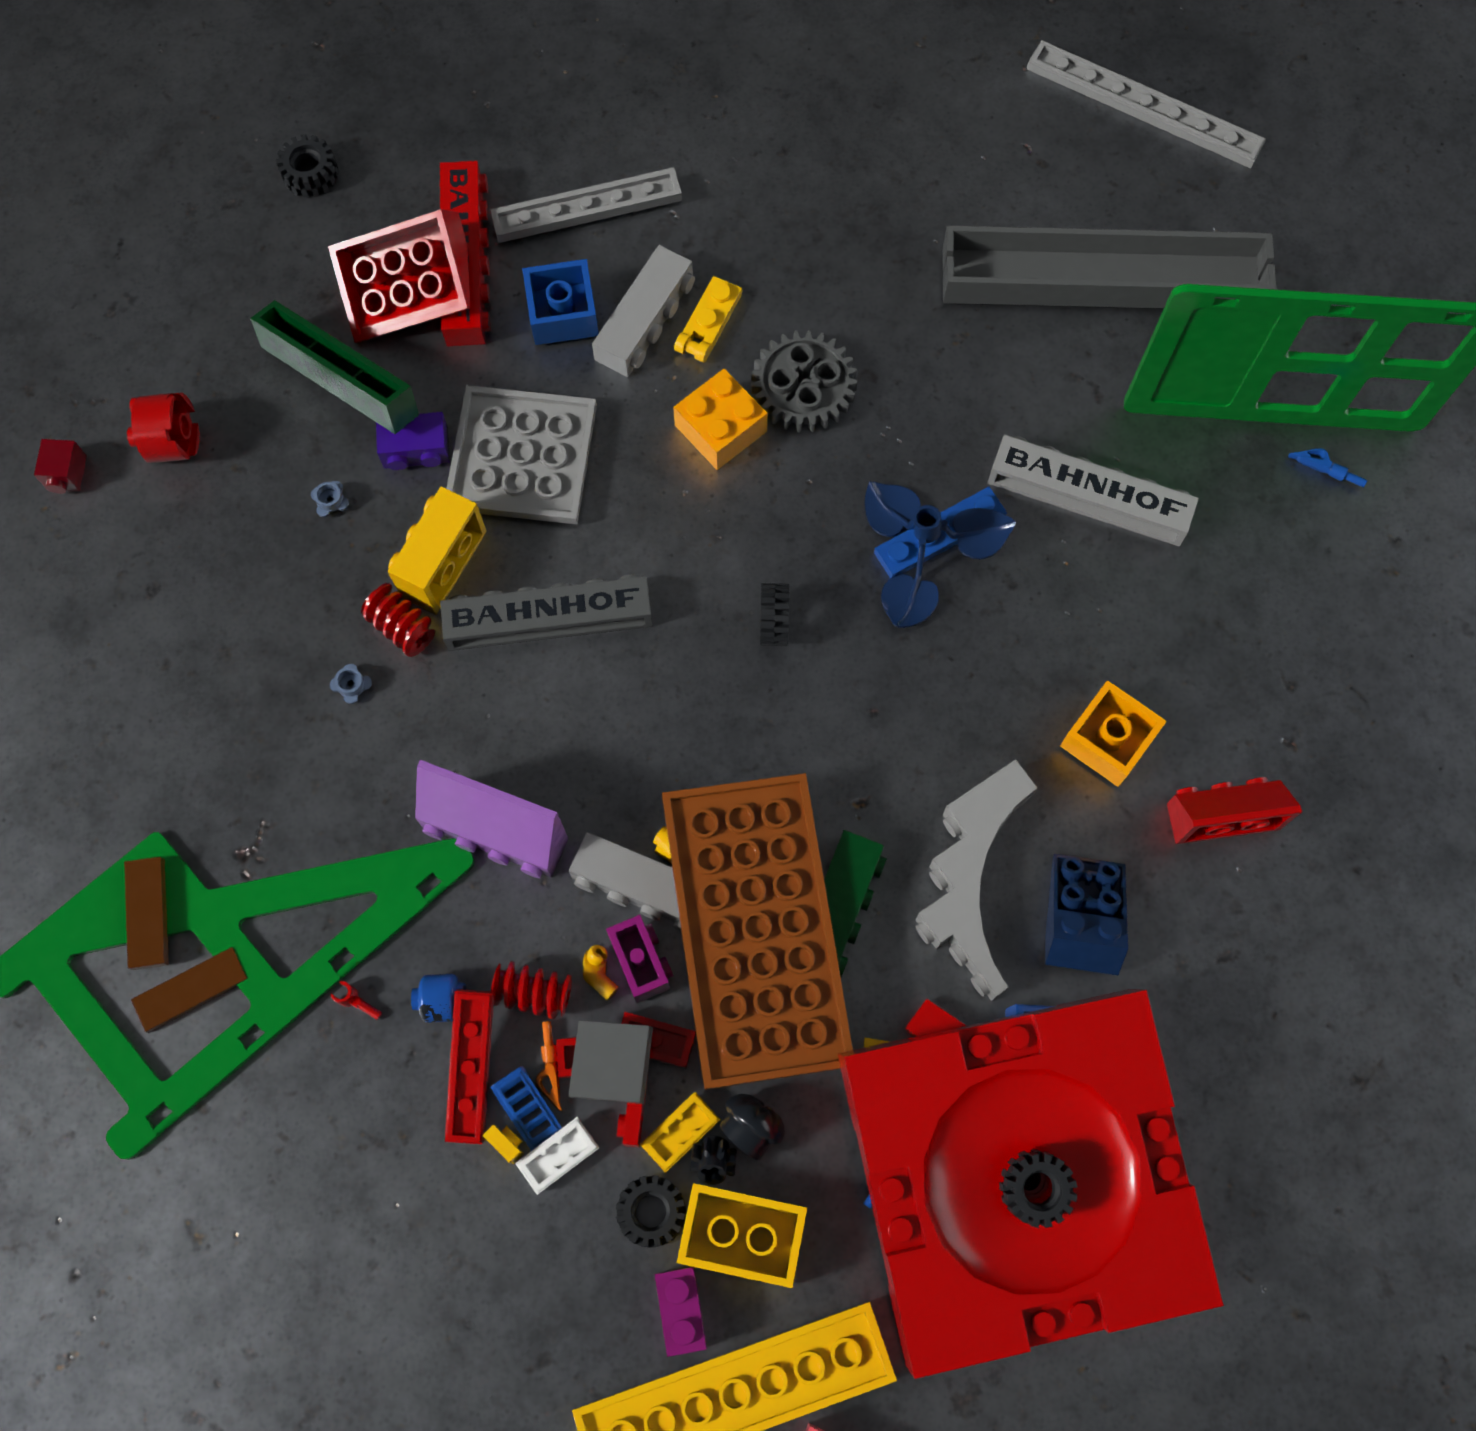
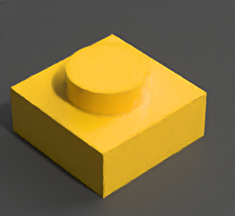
(505, 1142)

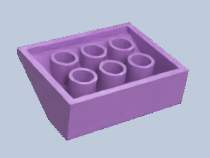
(488, 820)

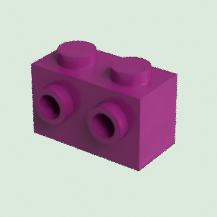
(639, 961)

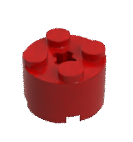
(163, 427)

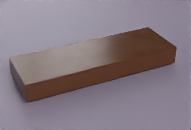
(146, 913)
(188, 990)

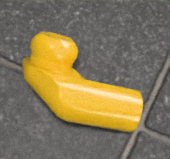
(595, 971)

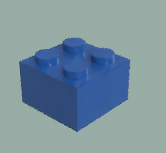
(560, 302)

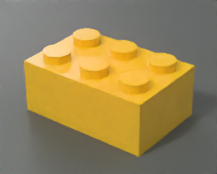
(437, 549)
(742, 1235)

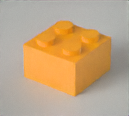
(720, 419)
(1113, 733)

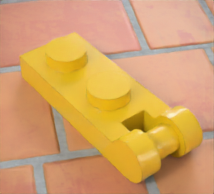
(708, 319)

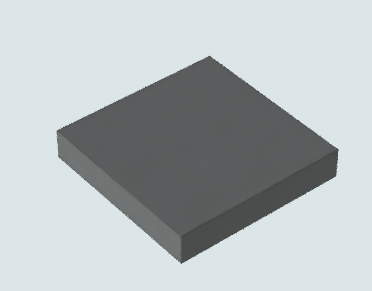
(611, 1062)

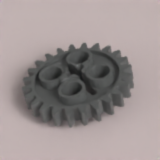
(828, 395)

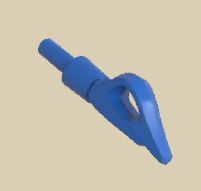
(1326, 466)

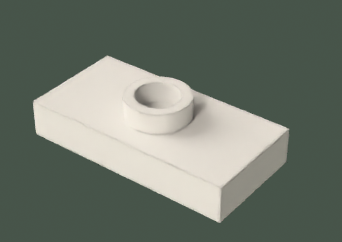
(557, 1155)

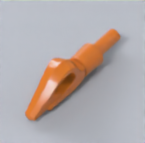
(550, 1069)

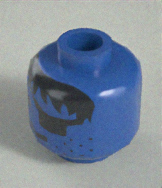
(436, 997)

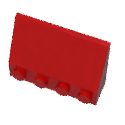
(403, 274)

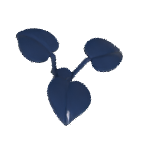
(892, 508)

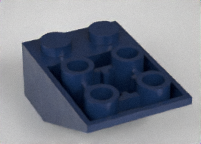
(1087, 915)

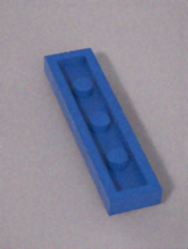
(901, 552)

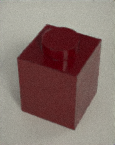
(60, 465)

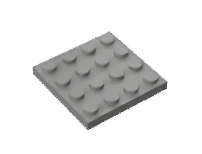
(522, 453)

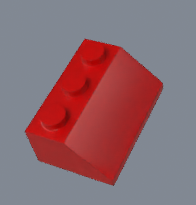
(1231, 810)

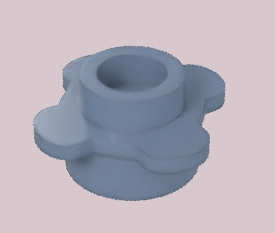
(327, 490)
(343, 677)

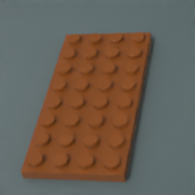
(756, 931)

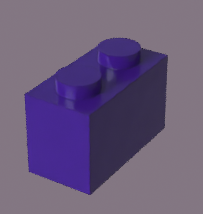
(418, 443)

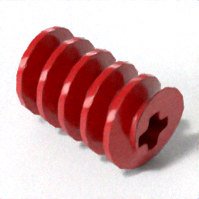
(395, 620)
(531, 990)

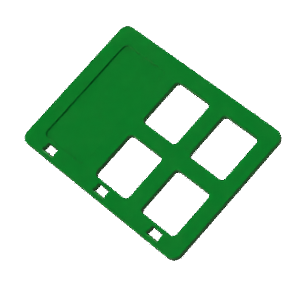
(1221, 353)

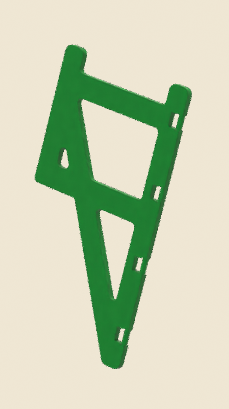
(97, 922)

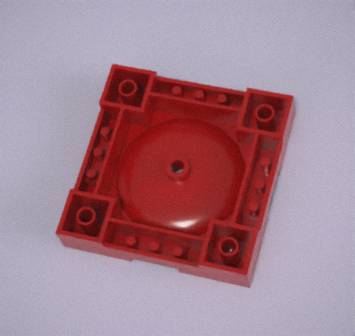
(945, 1119)

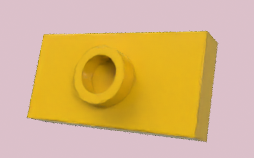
(680, 1131)

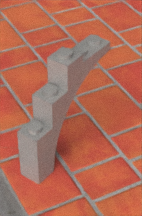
(959, 869)

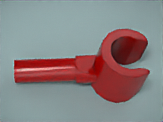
(354, 1000)

